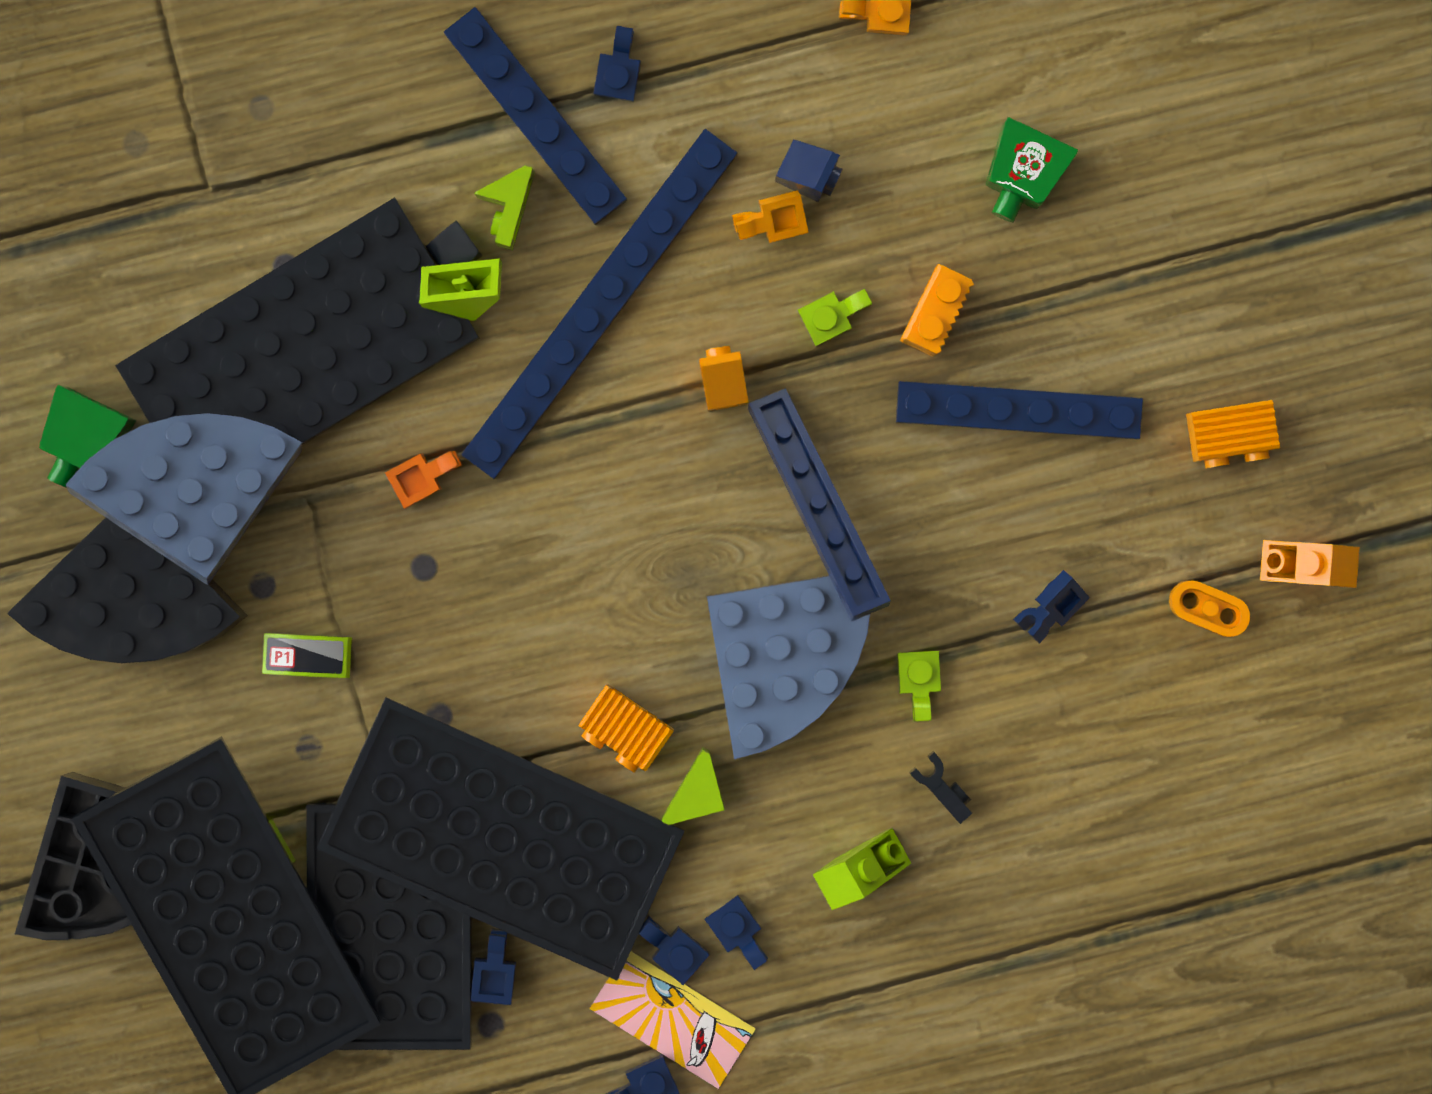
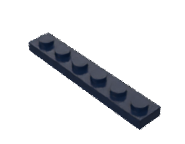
(535, 116)
(1019, 410)
(819, 505)

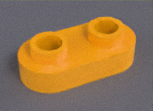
(1208, 607)

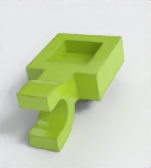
(828, 316)
(919, 675)

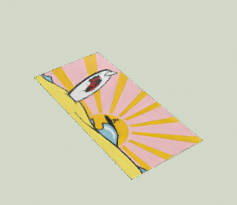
(673, 1019)

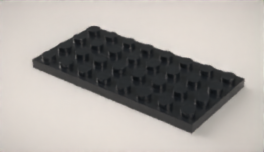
(307, 336)
(500, 839)
(226, 919)

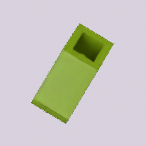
(862, 869)

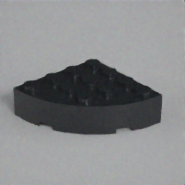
(124, 602)
(67, 888)

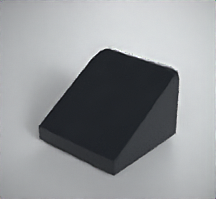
(453, 246)

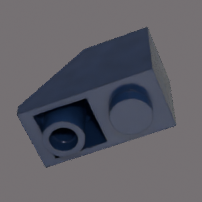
(809, 170)

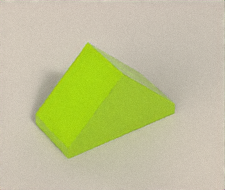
(461, 288)
(697, 794)

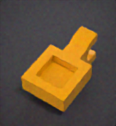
(881, 15)
(779, 217)

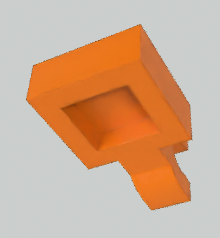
(418, 478)

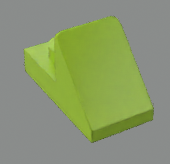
(512, 193)

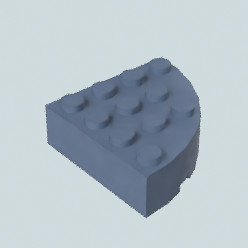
(187, 484)
(782, 658)

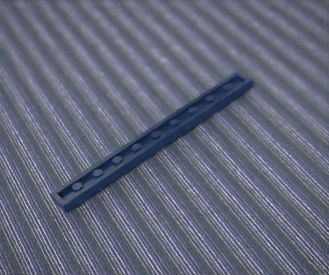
(599, 304)

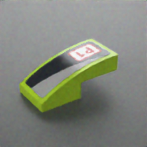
(307, 655)

